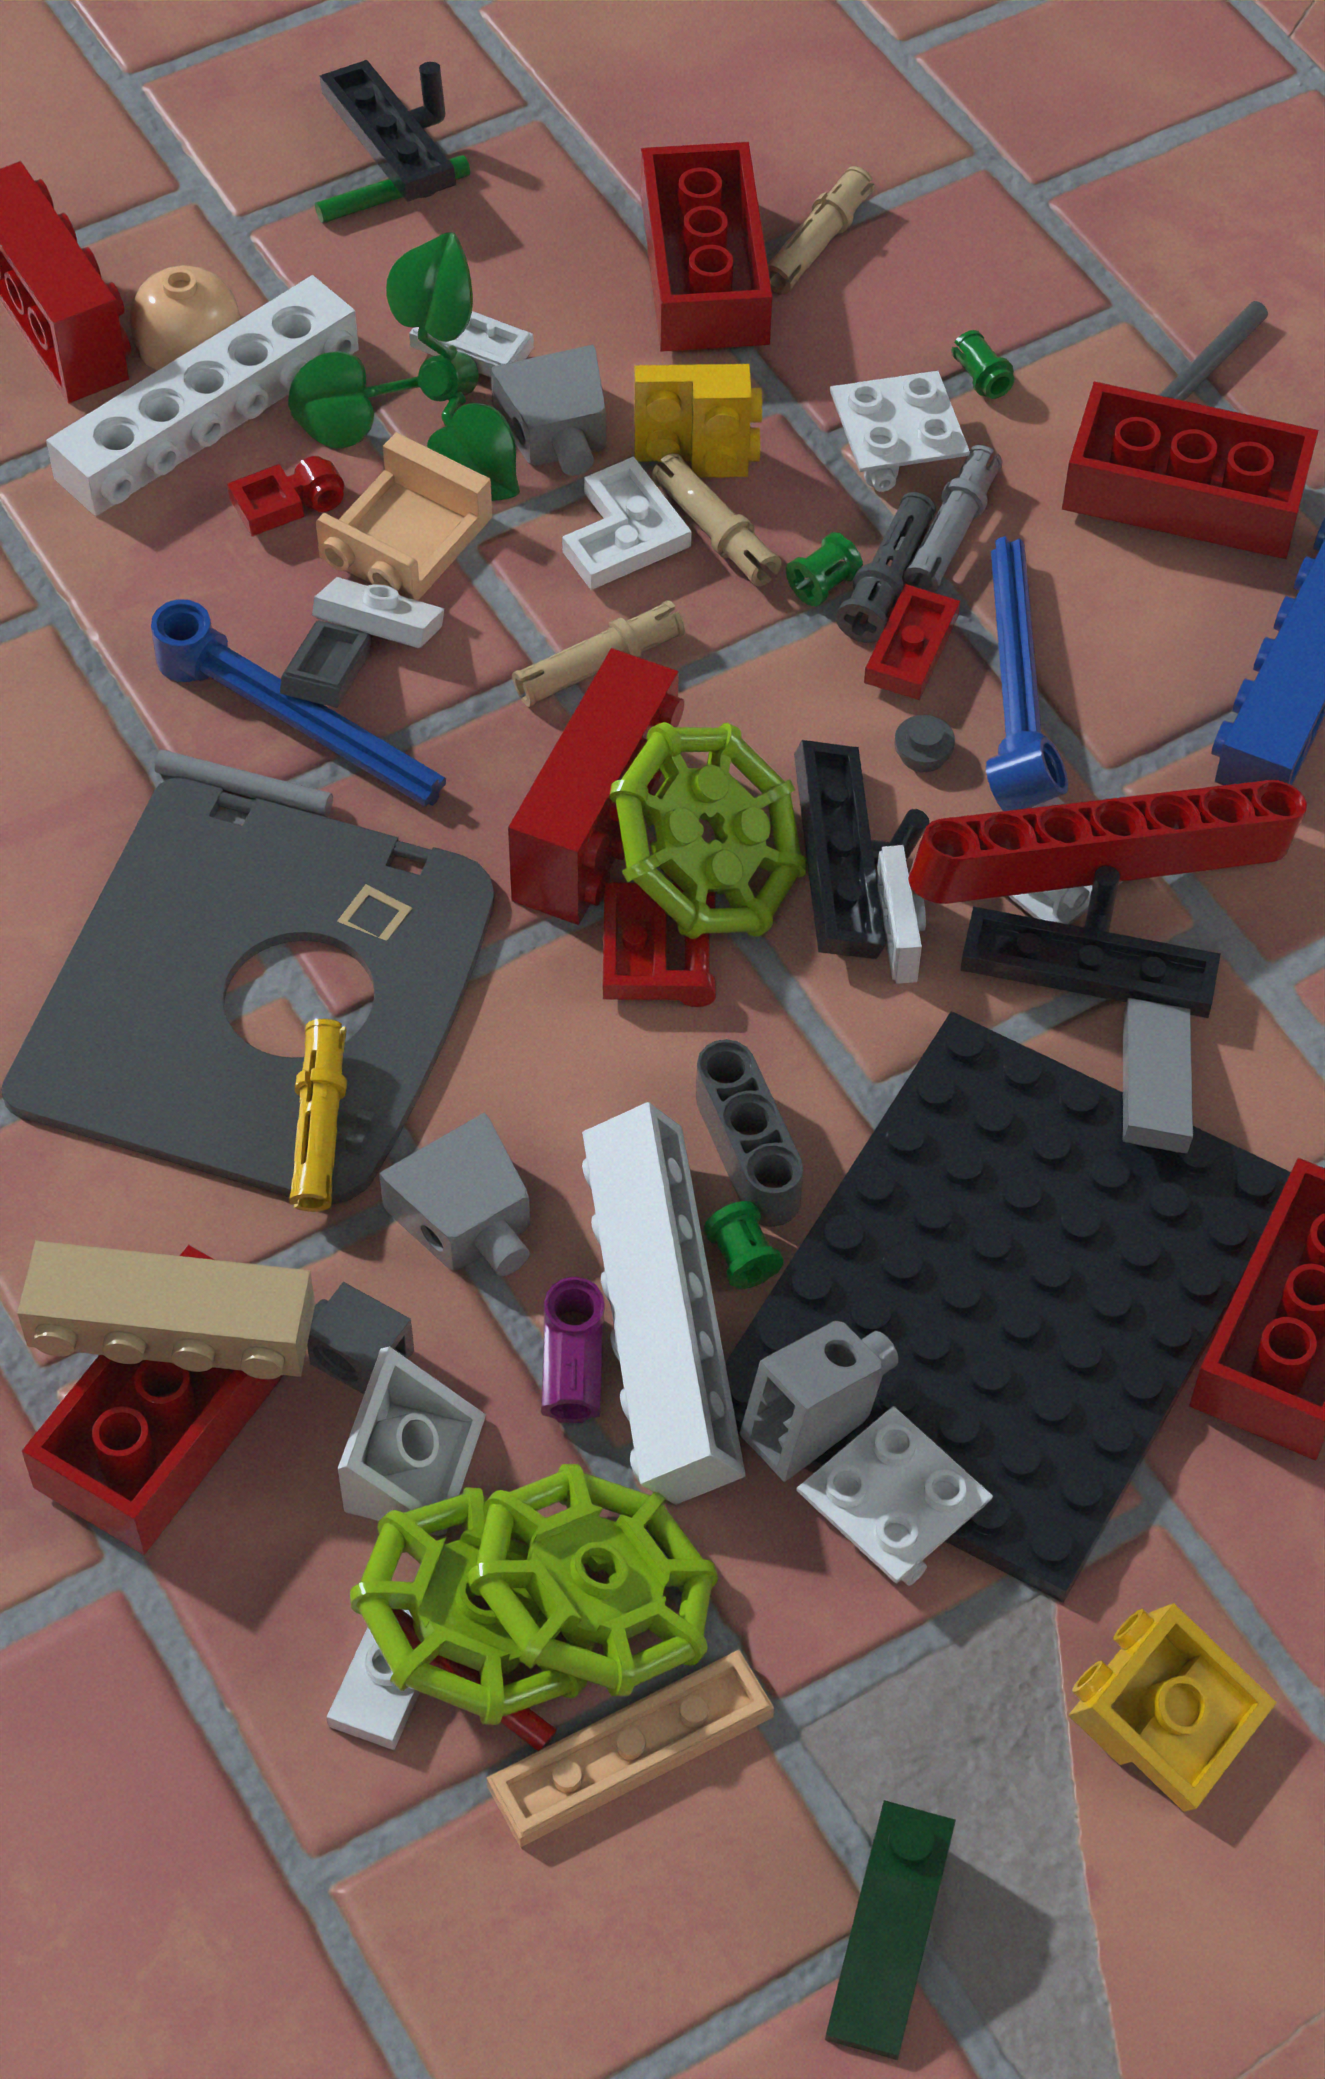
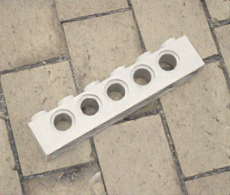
(199, 396)

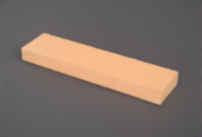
(629, 1748)

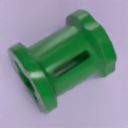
(823, 569)
(743, 1244)

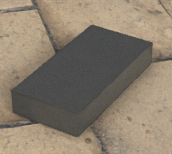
(326, 664)

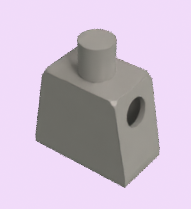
(554, 407)
(462, 1198)
(814, 1395)

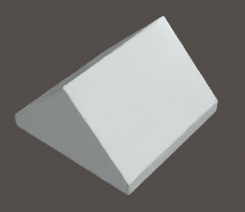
(406, 1441)

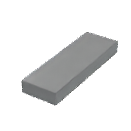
(1157, 1076)

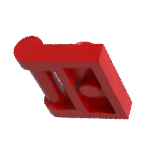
(637, 951)

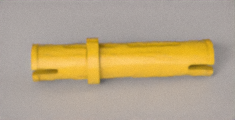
(320, 1090)

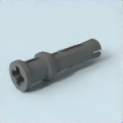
(909, 522)

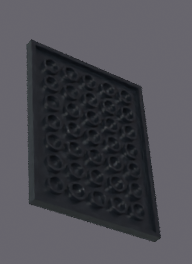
(1029, 1283)

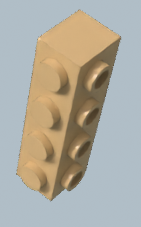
(167, 1309)

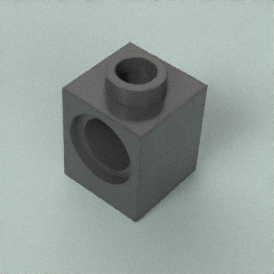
(351, 1332)

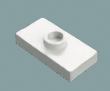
(486, 342)
(378, 612)
(901, 914)
(368, 1701)

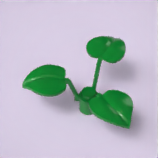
(433, 292)

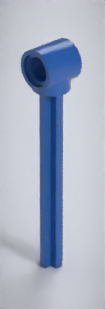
(193, 651)
(1027, 762)

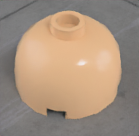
(179, 312)

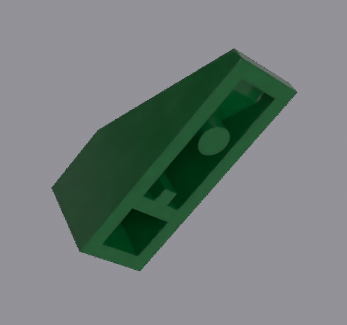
(890, 1930)

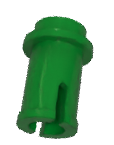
(990, 373)

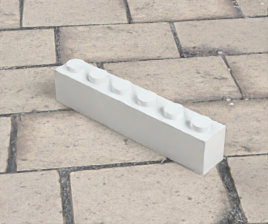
(661, 1306)

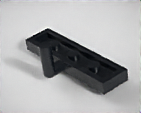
(391, 131)
(841, 849)
(1090, 957)

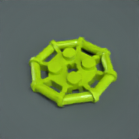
(737, 823)
(577, 1604)
(446, 1617)

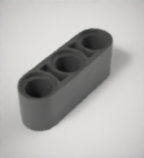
(749, 1106)

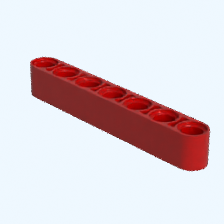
(1134, 834)

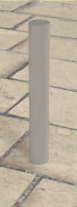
(244, 782)

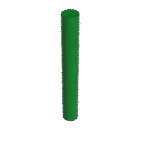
(373, 195)

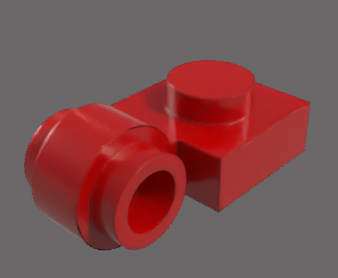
(274, 499)

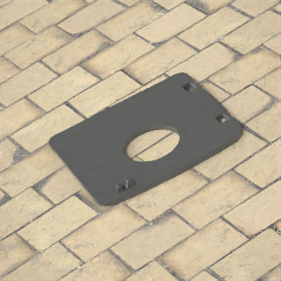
(137, 1018)

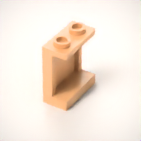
(408, 520)

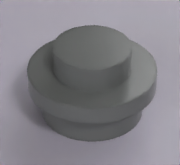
(924, 742)

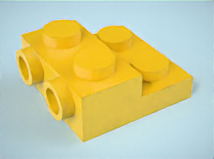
(699, 415)
(1170, 1704)

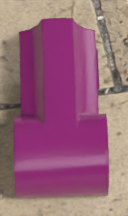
(572, 1352)

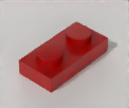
(912, 642)

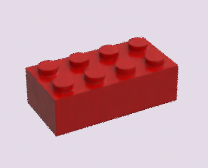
(705, 247)
(58, 291)
(1189, 469)
(567, 822)
(1271, 1344)
(139, 1440)

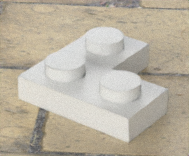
(635, 529)

